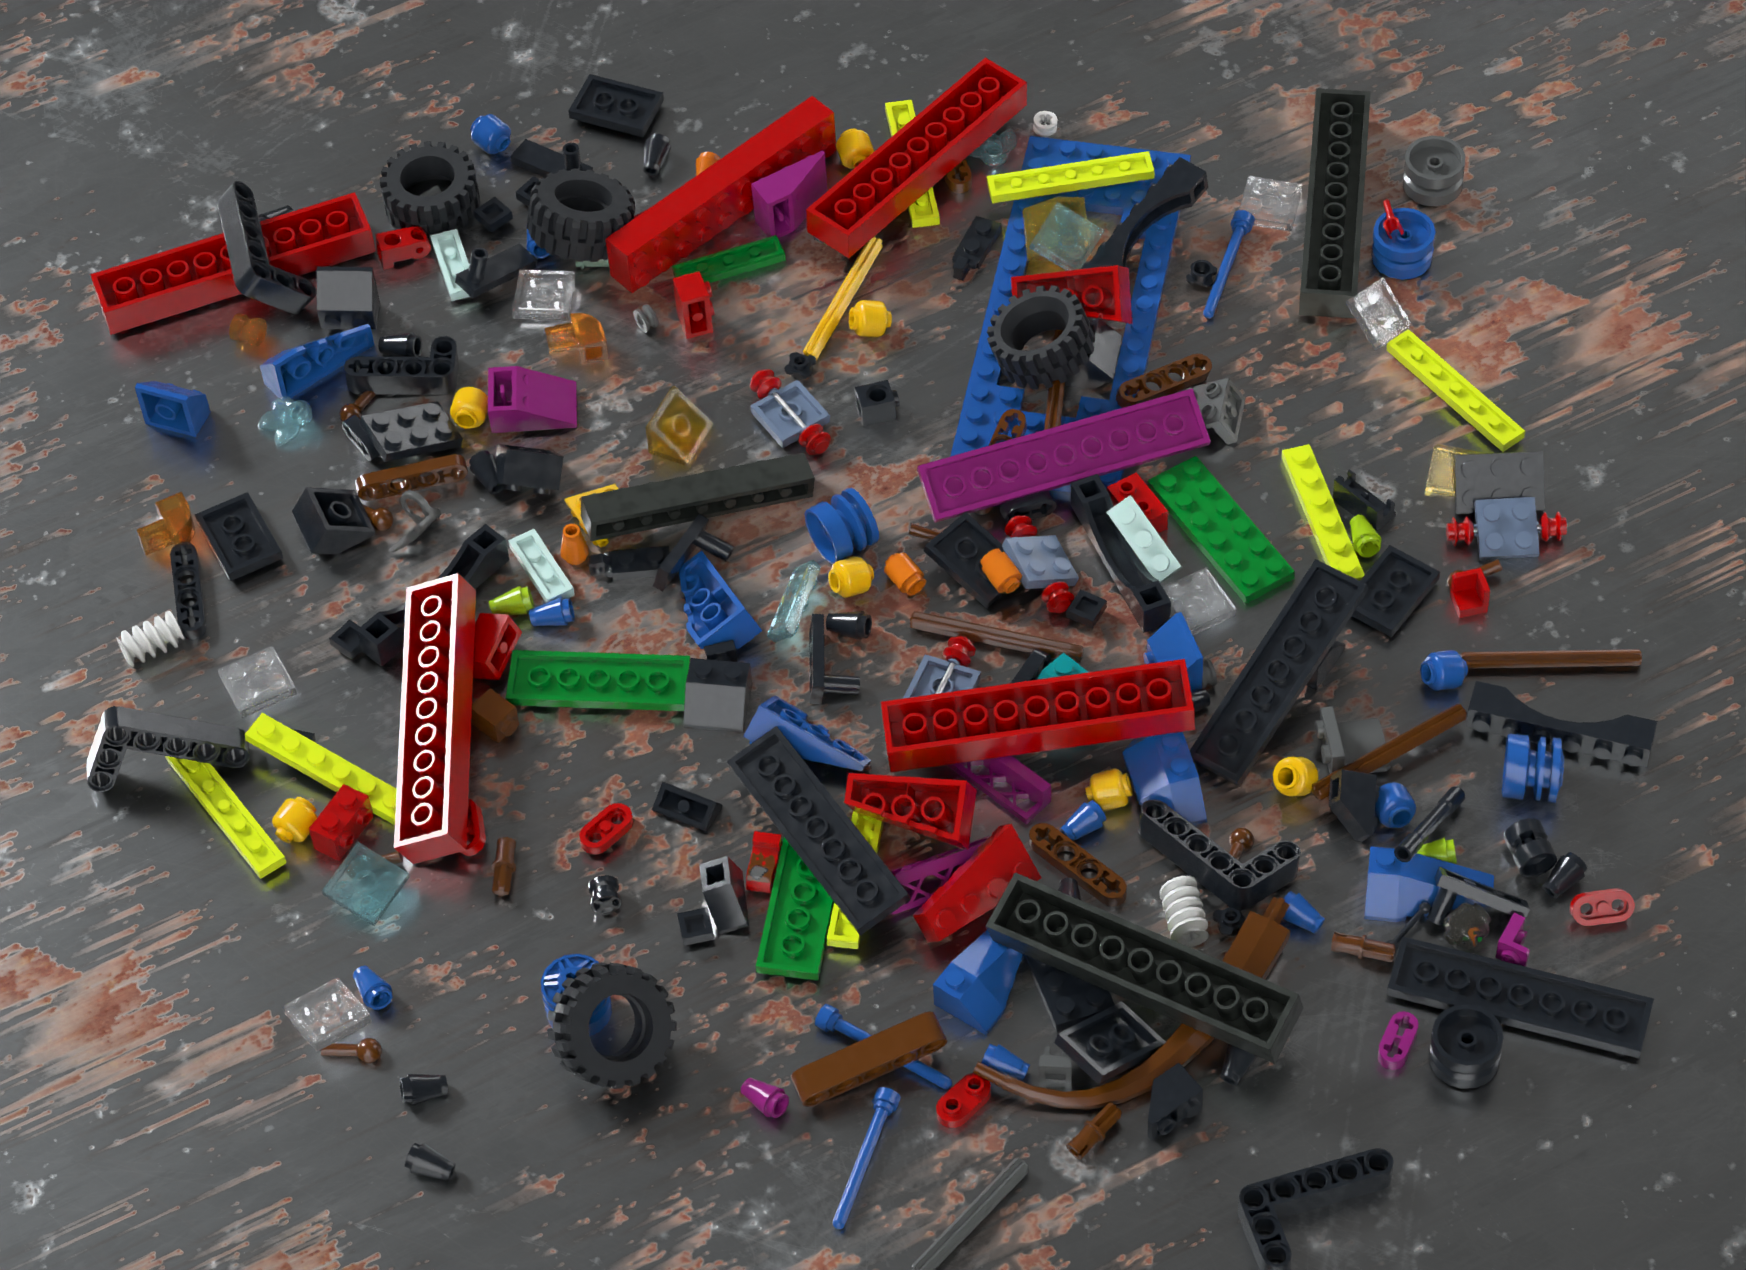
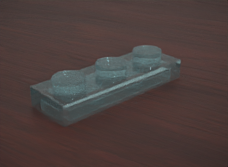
(794, 601)

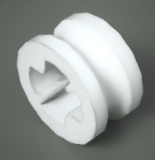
(1045, 130)

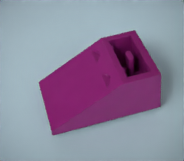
(785, 195)
(530, 400)

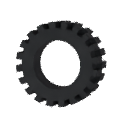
(434, 212)
(1031, 316)

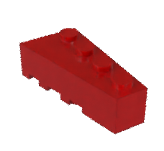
(1101, 290)
(922, 805)
(976, 885)

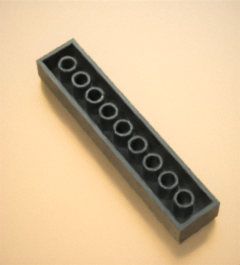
(1334, 202)
(1145, 967)

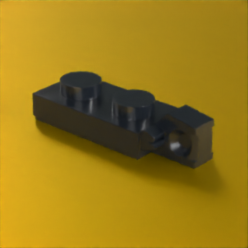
(975, 246)
(629, 563)

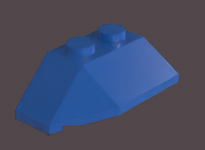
(1166, 772)

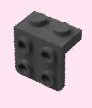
(1347, 740)

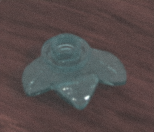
(996, 148)
(286, 418)

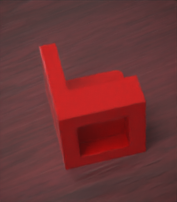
(1470, 592)

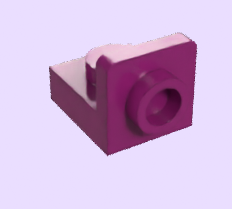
(1511, 941)

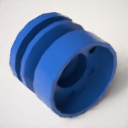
(842, 525)
(1532, 768)
(565, 968)

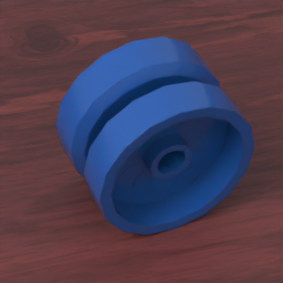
(1405, 254)

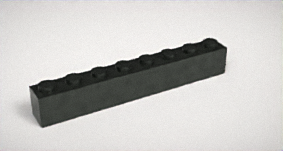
(703, 493)

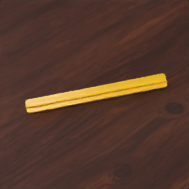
(843, 298)

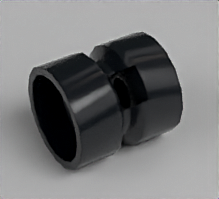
(1530, 847)

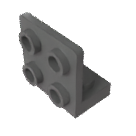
(1221, 407)

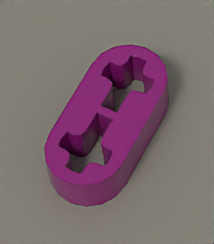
(1403, 1042)

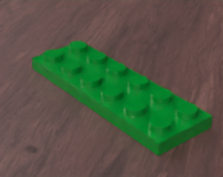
(1221, 529)
(597, 680)
(795, 921)

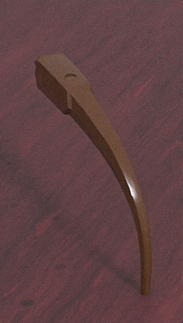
(1253, 951)

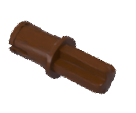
(503, 866)
(1362, 947)
(1094, 1131)

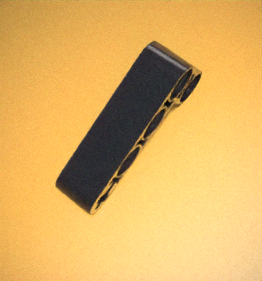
(406, 374)

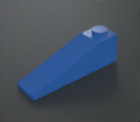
(308, 363)
(713, 607)
(807, 739)
(1400, 887)
(978, 983)

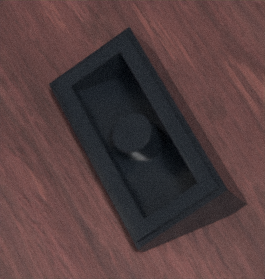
(686, 806)

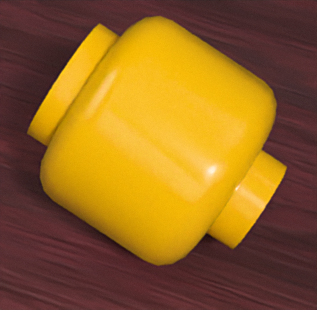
(853, 147)
(869, 318)
(469, 407)
(851, 576)
(1295, 776)
(1109, 789)
(294, 819)

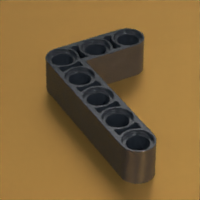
(249, 256)
(161, 735)
(1212, 866)
(1305, 1198)

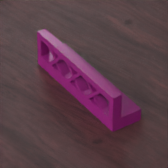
(1017, 775)
(931, 866)

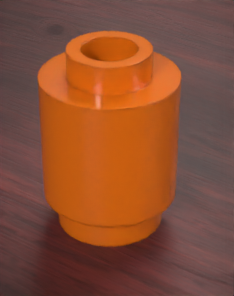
(1001, 571)
(905, 573)

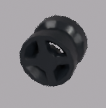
(604, 894)

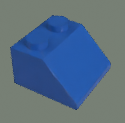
(172, 407)
(1176, 642)

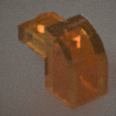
(583, 334)
(173, 527)

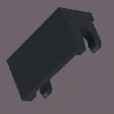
(1361, 502)

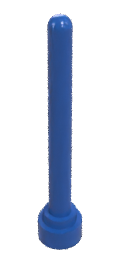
(1241, 225)
(830, 1019)
(885, 1103)

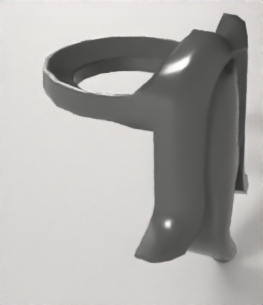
(422, 523)

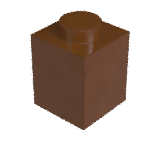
(494, 716)

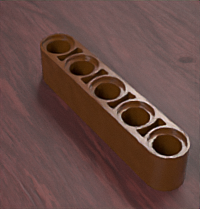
(868, 1059)

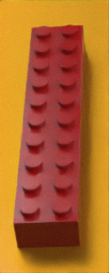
(916, 157)
(715, 196)
(202, 269)
(1038, 715)
(435, 719)

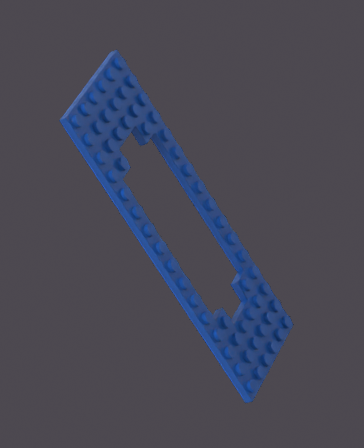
(984, 397)

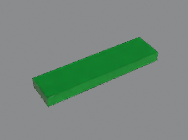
(734, 260)

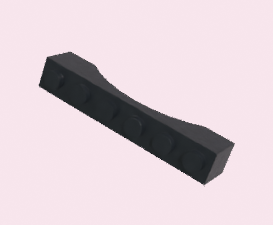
(1176, 190)
(476, 561)
(1137, 586)
(1620, 739)

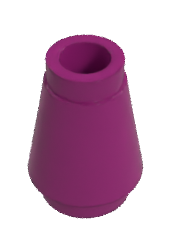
(765, 1097)

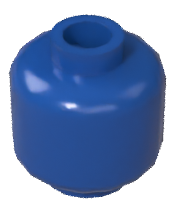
(490, 134)
(1443, 670)
(1395, 805)

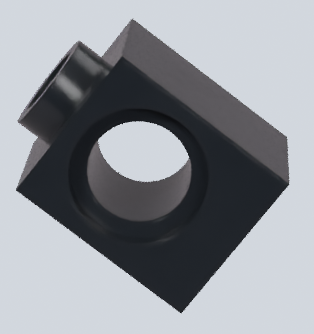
(876, 402)

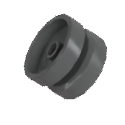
(1433, 171)

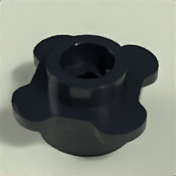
(1201, 273)
(800, 366)
(1227, 927)

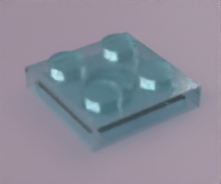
(1066, 238)
(365, 884)

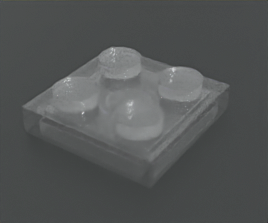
(1271, 202)
(543, 295)
(1378, 313)
(1200, 600)
(257, 681)
(327, 1014)

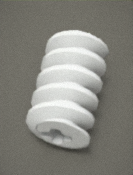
(150, 638)
(1184, 911)

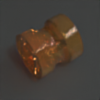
(248, 329)

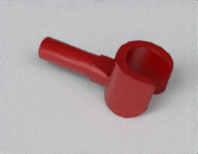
(1392, 222)

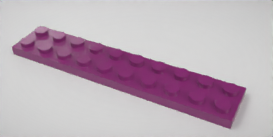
(1063, 455)

